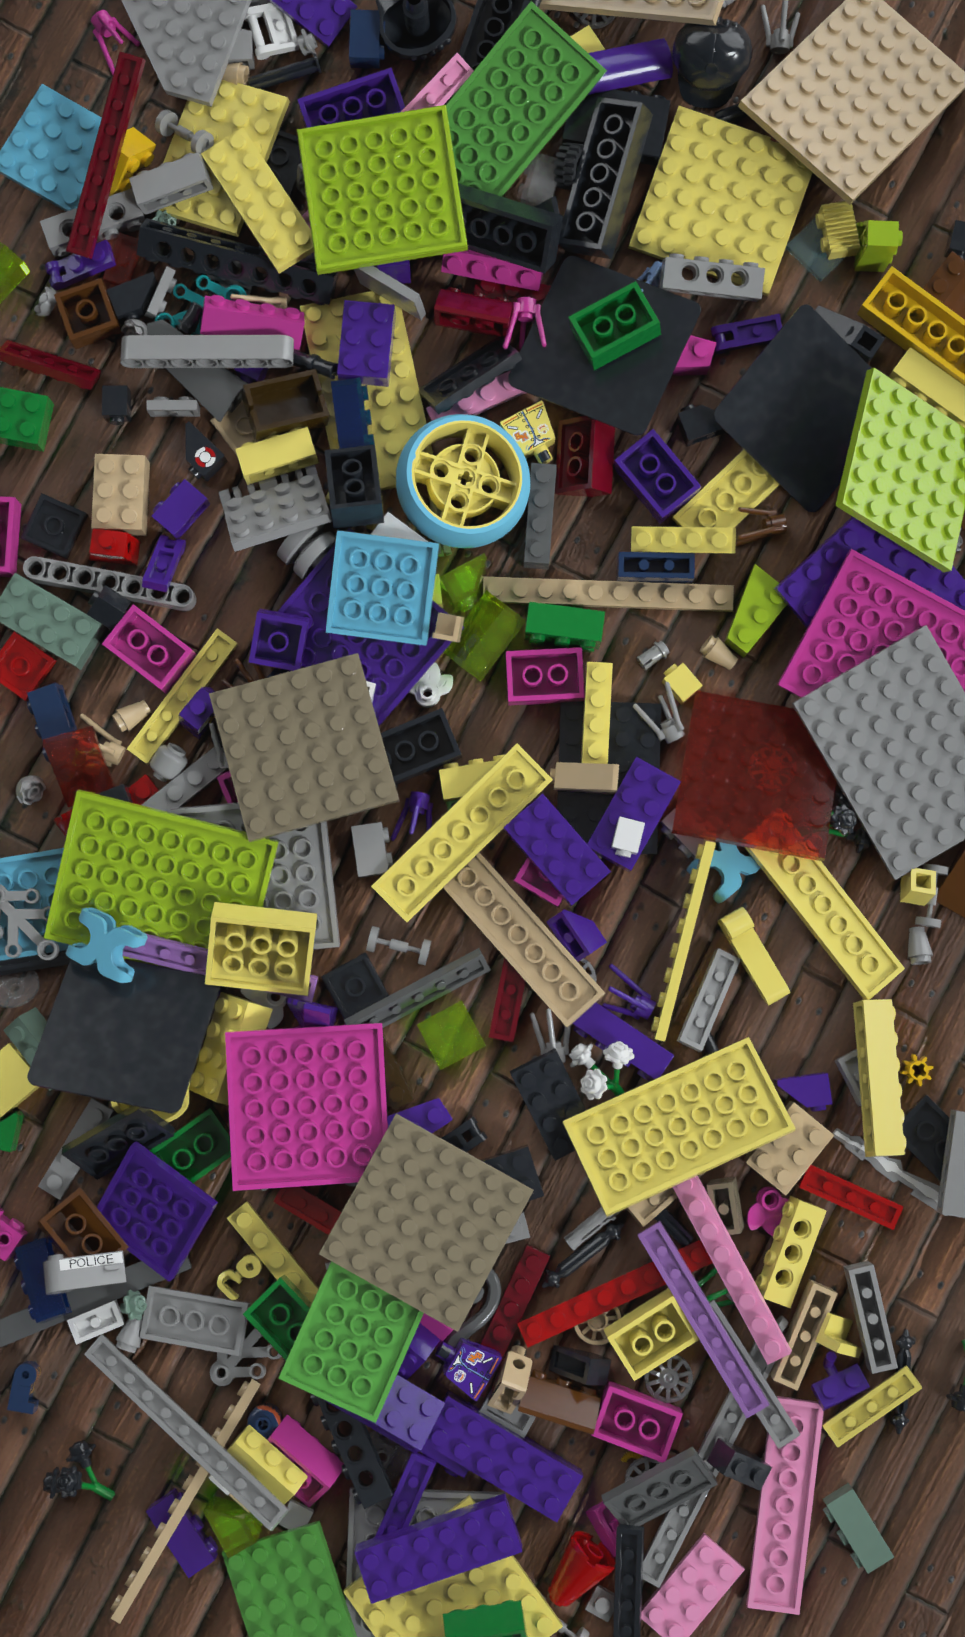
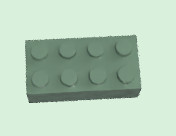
(49, 621)

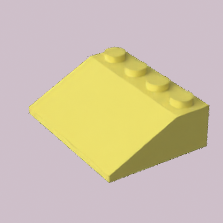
(260, 948)

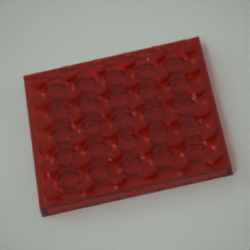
(753, 779)

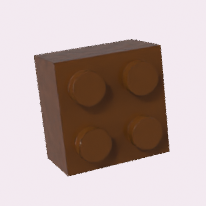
(88, 313)

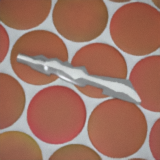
(891, 1169)

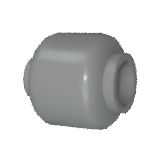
(168, 762)

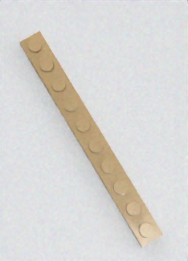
(611, 594)
(179, 1507)

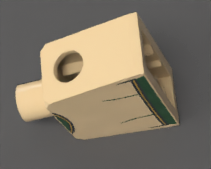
(510, 1380)

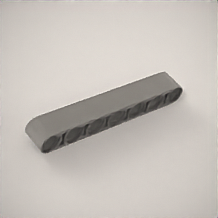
(207, 351)
(99, 577)

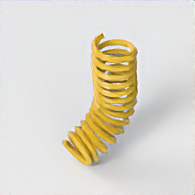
(630, 1455)

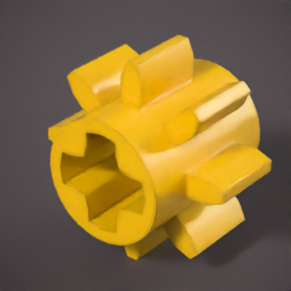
(924, 1068)

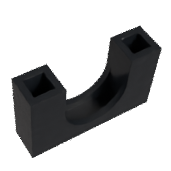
(579, 121)

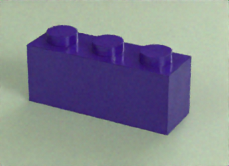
(189, 1541)

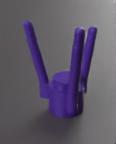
(418, 805)
(641, 1005)

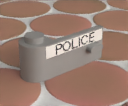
(83, 1271)

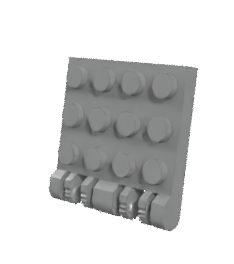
(275, 509)

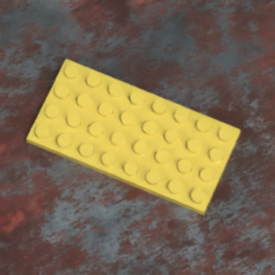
(394, 409)
(678, 1126)

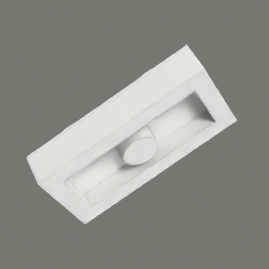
(96, 1322)

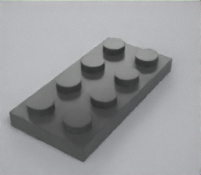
(660, 1489)

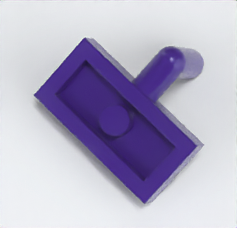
(839, 1385)

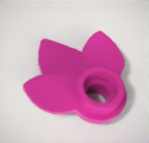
(765, 1214)

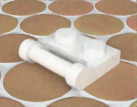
(279, 28)

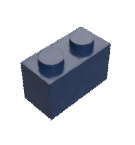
(365, 39)

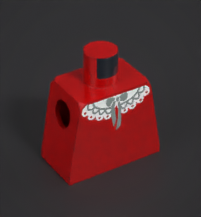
(113, 547)

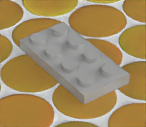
(194, 1320)

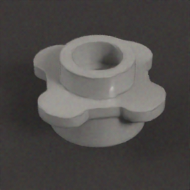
(307, 43)

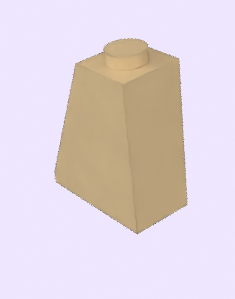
(585, 777)

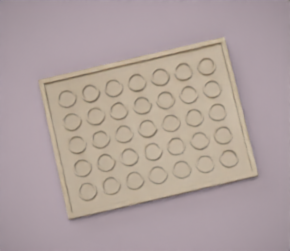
(855, 94)

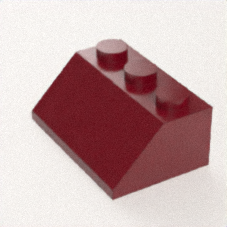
(473, 312)
(584, 457)

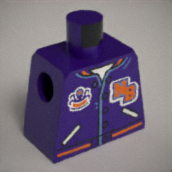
(469, 1365)

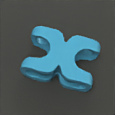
(729, 864)
(106, 945)

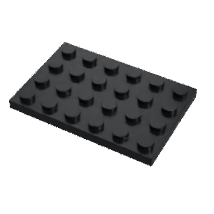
(628, 739)

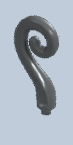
(478, 1320)

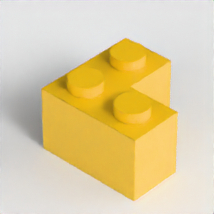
(135, 154)

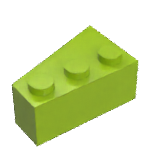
(877, 244)
(755, 611)

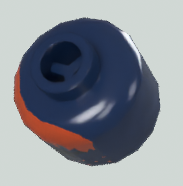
(264, 1412)

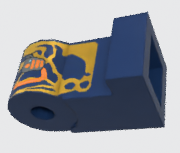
(23, 1388)

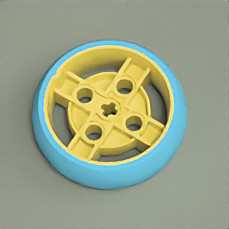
(420, 466)

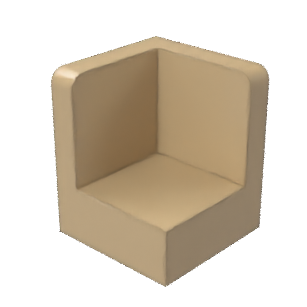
(448, 627)

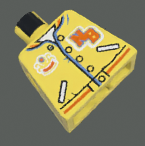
(532, 432)

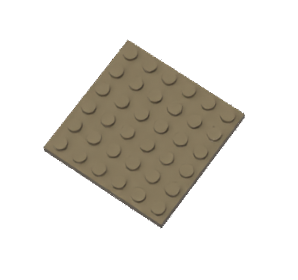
(303, 747)
(426, 1222)

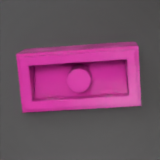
(605, 1525)

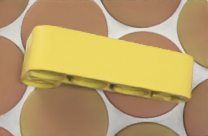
(755, 959)

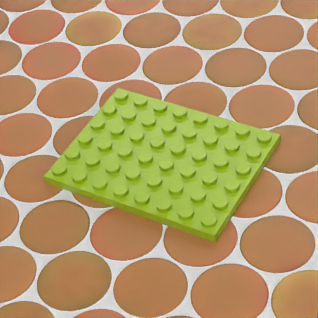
(153, 871)

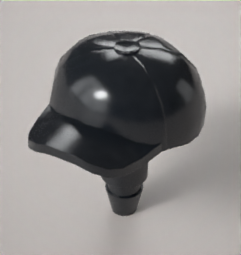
(416, 27)
(711, 61)

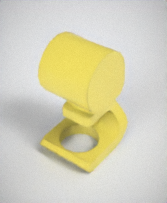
(247, 1267)

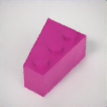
(695, 357)

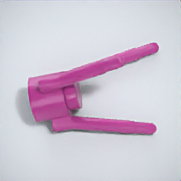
(106, 26)
(525, 309)

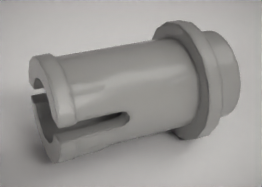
(653, 655)

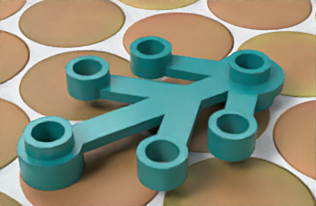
(192, 296)

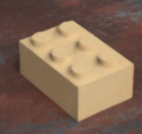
(121, 493)
(789, 1157)

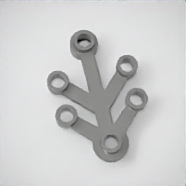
(17, 920)
(248, 1351)

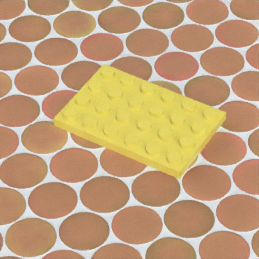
(232, 109)

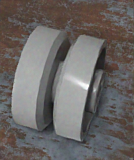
(306, 549)

